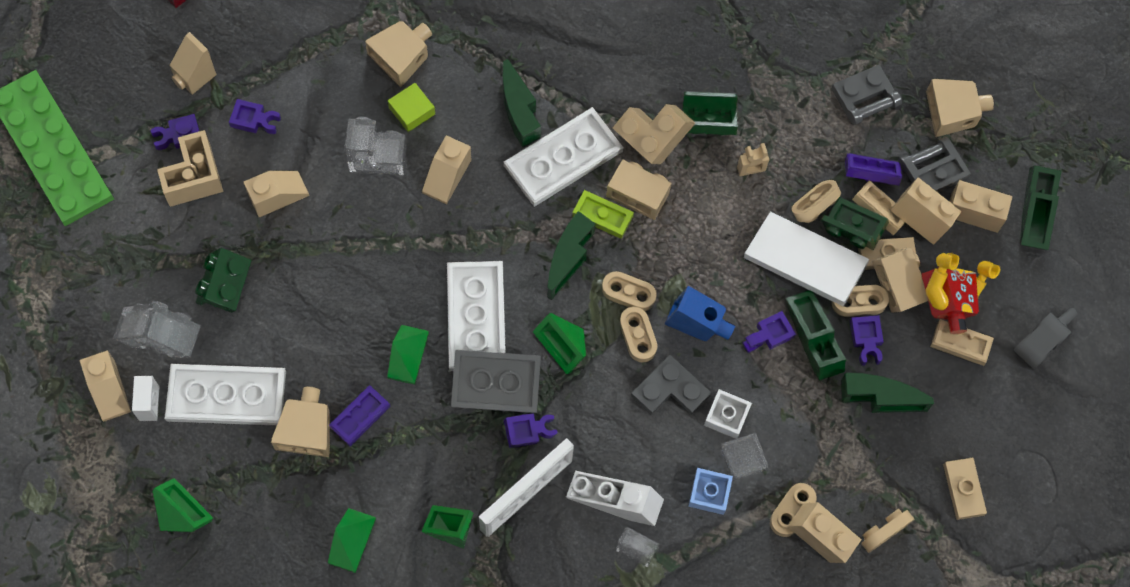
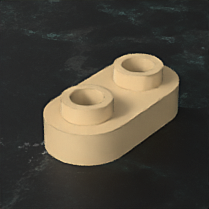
(816, 201)
(630, 289)
(860, 302)
(638, 335)
(789, 507)
(896, 522)

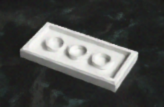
(563, 156)
(806, 258)
(475, 307)
(225, 394)
(526, 488)

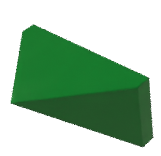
(562, 341)
(407, 354)
(178, 509)
(448, 524)
(350, 540)

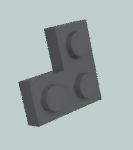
(670, 380)

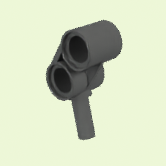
(1044, 338)

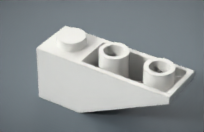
(616, 497)

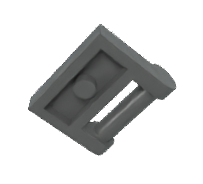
(862, 88)
(941, 173)

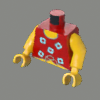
(955, 291)

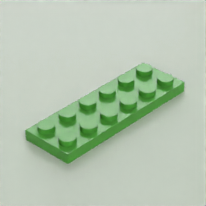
(51, 149)

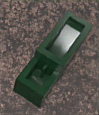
(520, 106)
(1039, 207)
(569, 252)
(816, 335)
(883, 393)

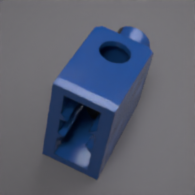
(699, 316)

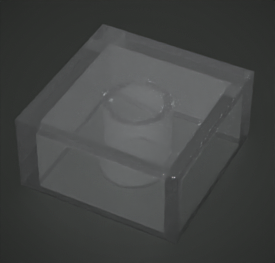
(744, 456)
(637, 547)

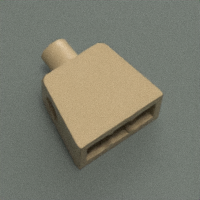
(399, 50)
(955, 105)
(304, 426)

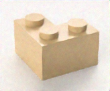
(655, 137)
(195, 176)

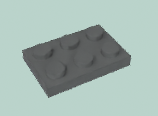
(495, 381)

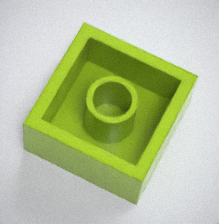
(411, 107)

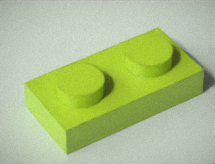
(604, 214)

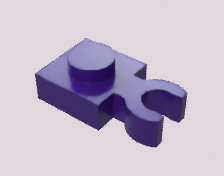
(250, 116)
(178, 128)
(867, 334)
(524, 429)

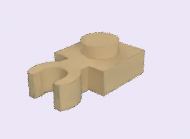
(753, 160)

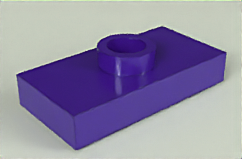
(873, 169)
(359, 415)

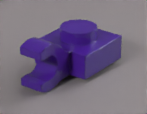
(772, 331)

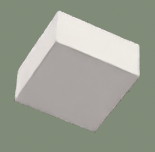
(145, 398)
(727, 414)

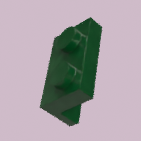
(711, 112)
(855, 223)
(222, 279)

